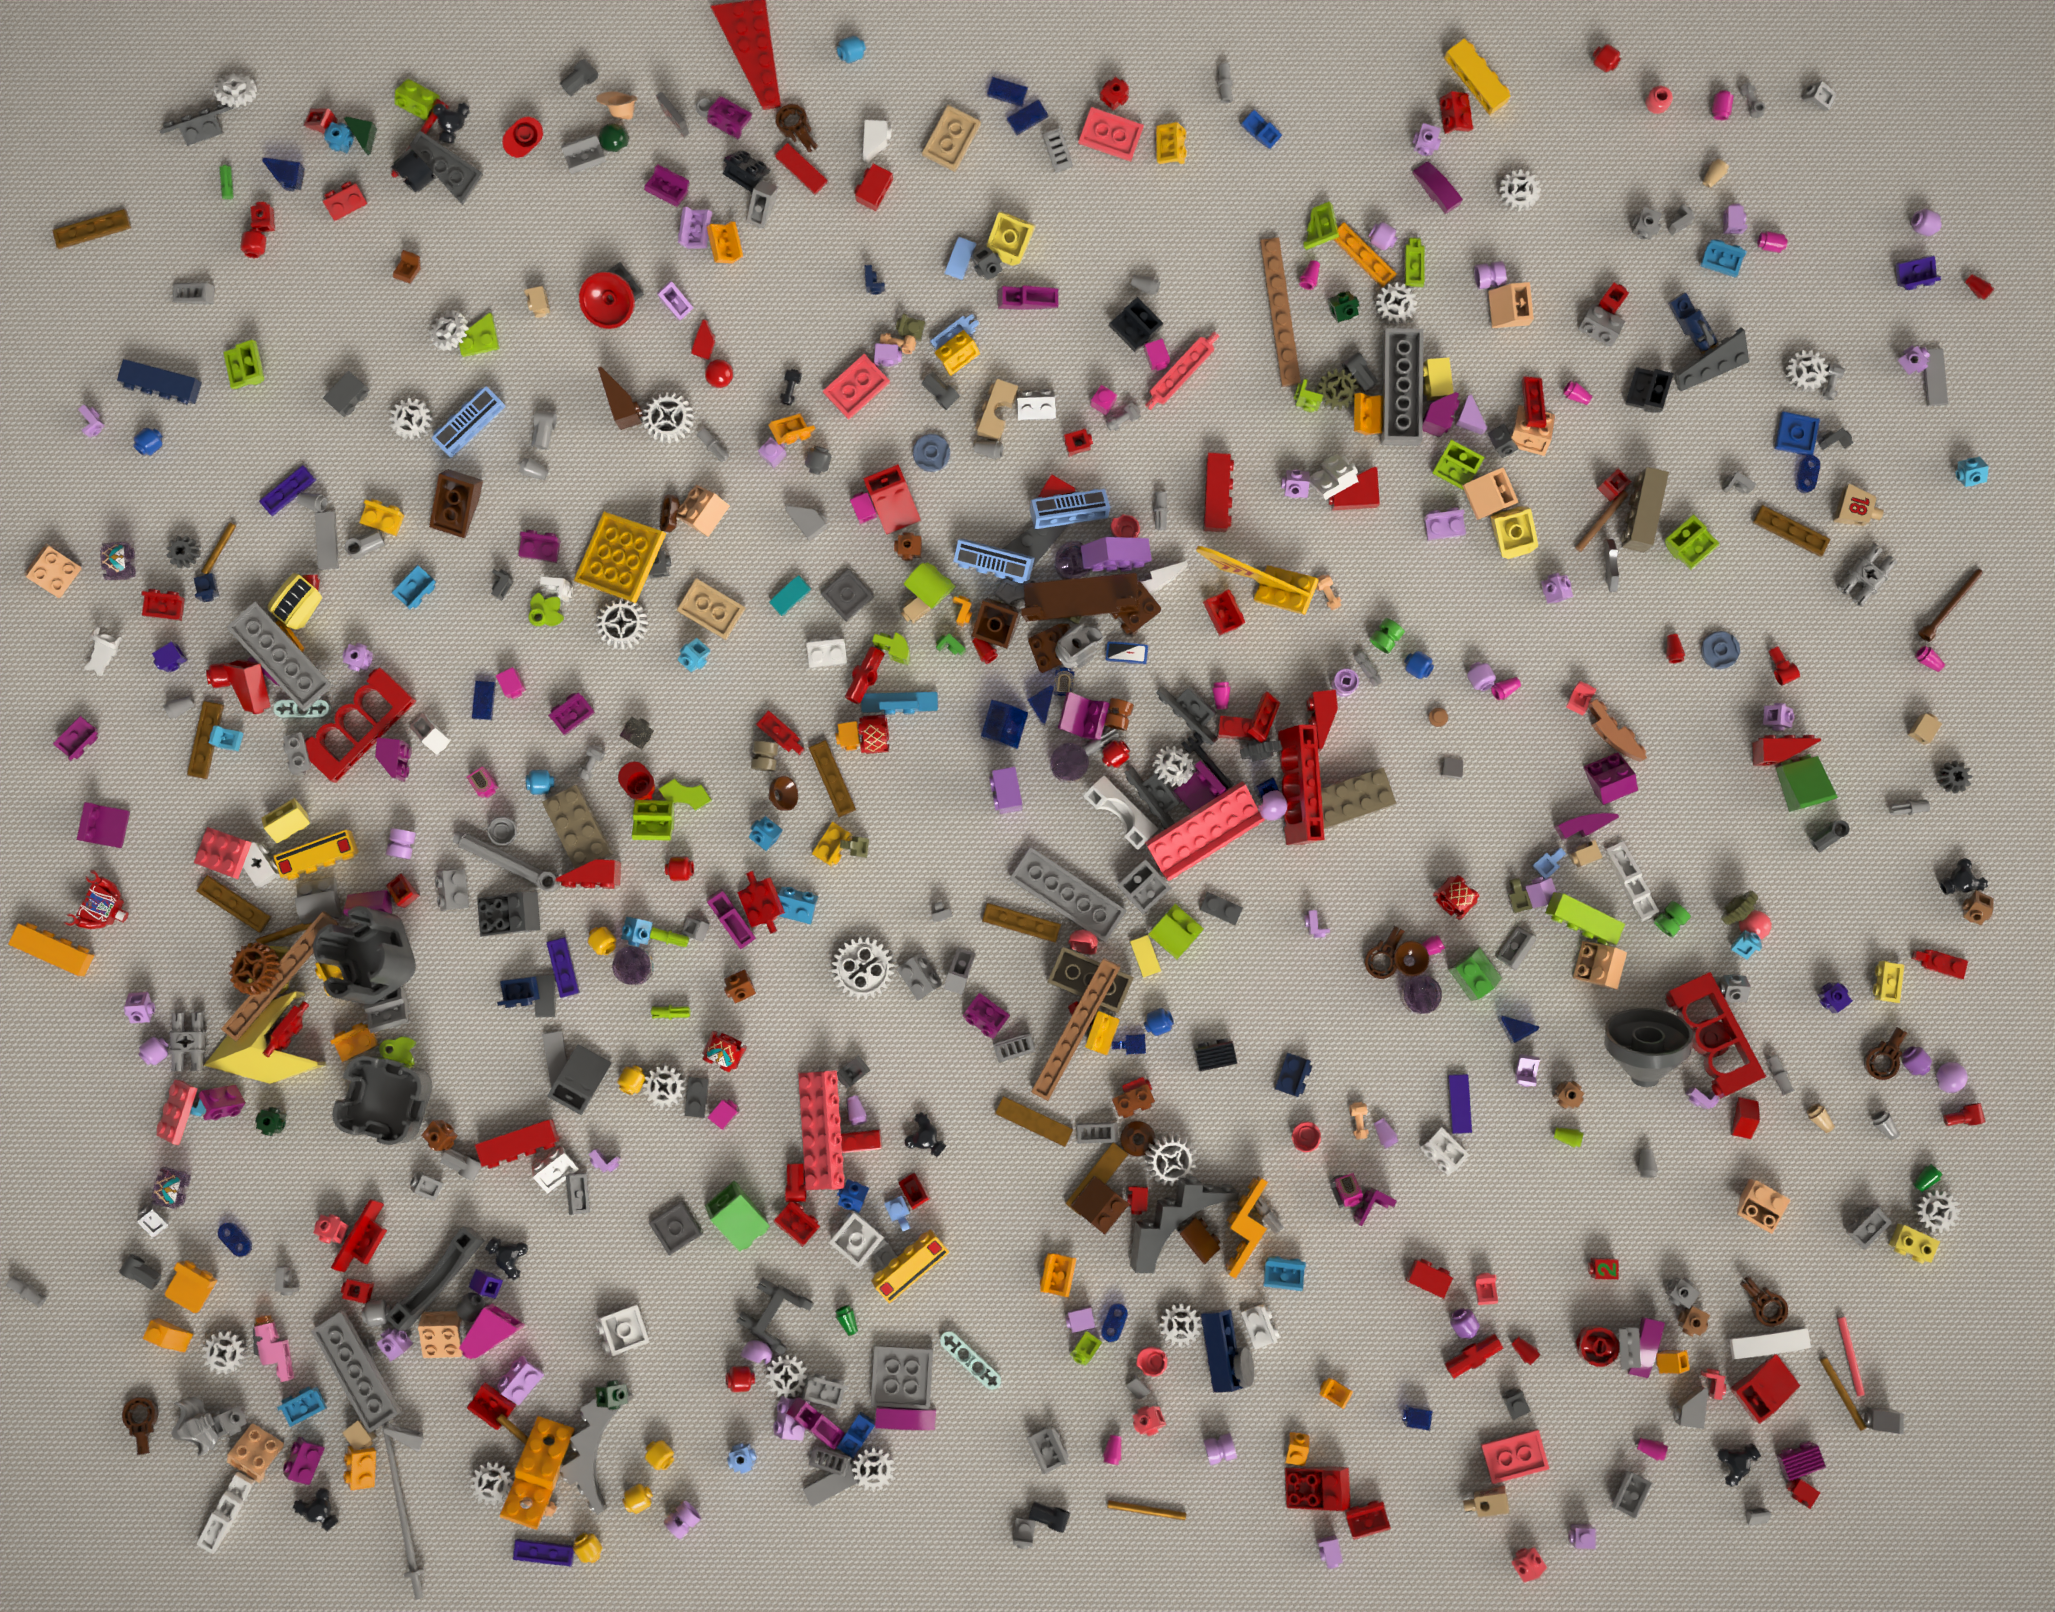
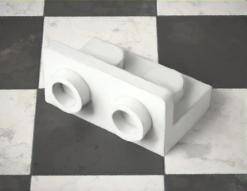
(559, 586)
(827, 652)
(1444, 1151)
(553, 1169)
(1259, 1326)

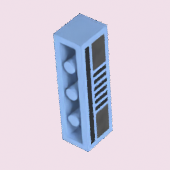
(468, 421)
(1069, 508)
(994, 560)

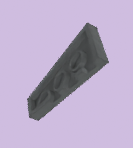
(450, 169)
(1716, 361)
(1036, 541)

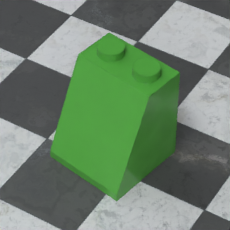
(1805, 783)
(1475, 975)
(737, 1216)

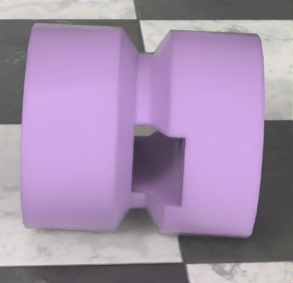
(1490, 275)
(1345, 682)
(400, 843)
(1220, 1449)
(685, 1513)

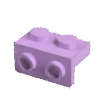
(693, 228)
(519, 1380)
(784, 1425)

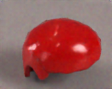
(719, 373)

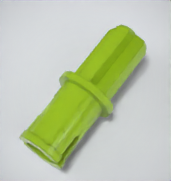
(669, 937)
(670, 1012)

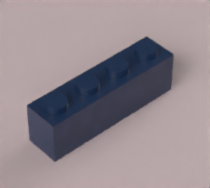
(158, 381)
(1221, 1349)

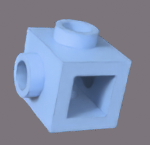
(744, 1451)

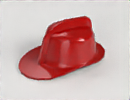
(522, 137)
(636, 781)

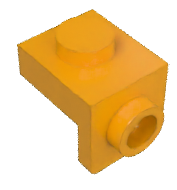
(965, 614)
(1335, 1392)
(1297, 1449)

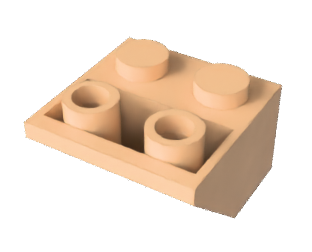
(1511, 305)
(1490, 493)
(702, 510)
(1600, 965)
(1762, 1205)

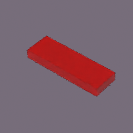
(801, 168)
(1534, 402)
(1264, 717)

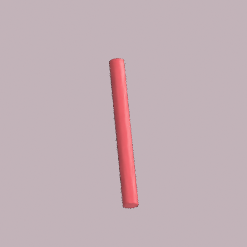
(1851, 1356)

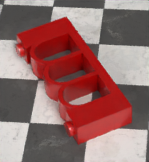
(392, 692)
(1301, 785)
(1723, 1083)

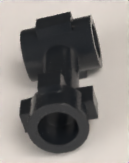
(792, 376)

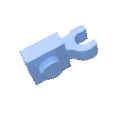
(1547, 864)
(898, 1209)

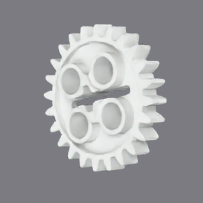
(873, 983)

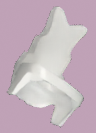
(105, 648)

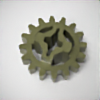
(1331, 389)
(1739, 907)

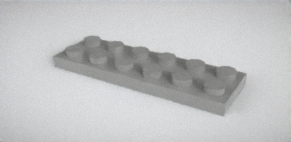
(279, 656)
(1067, 894)
(356, 1371)

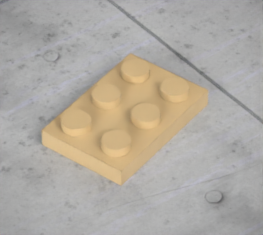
(951, 138)
(711, 609)

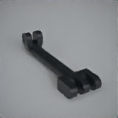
(1196, 746)

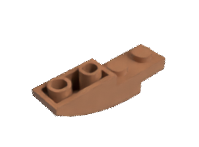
(1621, 739)

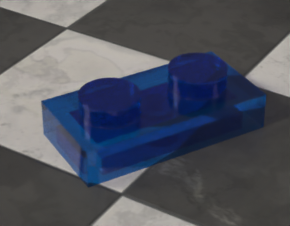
(1007, 91)
(1027, 117)
(483, 700)

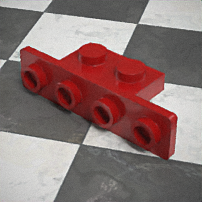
(363, 1238)

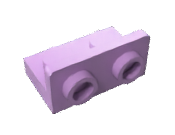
(1444, 524)

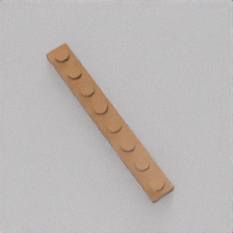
(1280, 312)
(290, 965)
(1075, 1029)

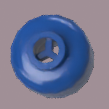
(147, 441)
(1419, 664)
(1159, 1022)

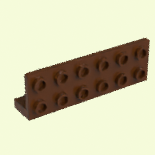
(1080, 597)

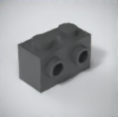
(346, 394)

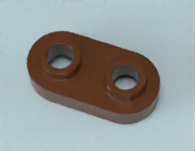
(669, 513)

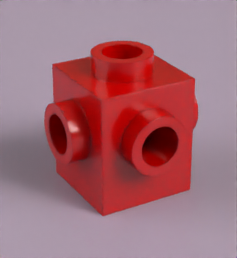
(1114, 93)

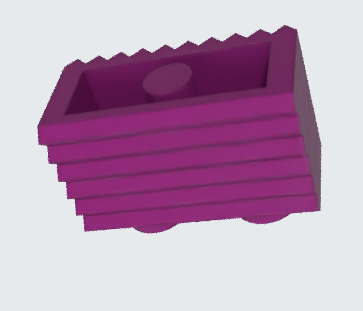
(1800, 1460)

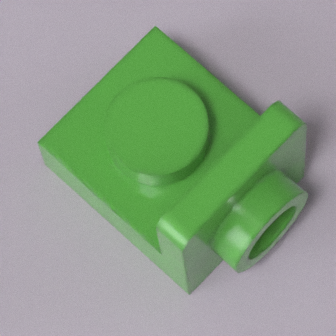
(954, 646)

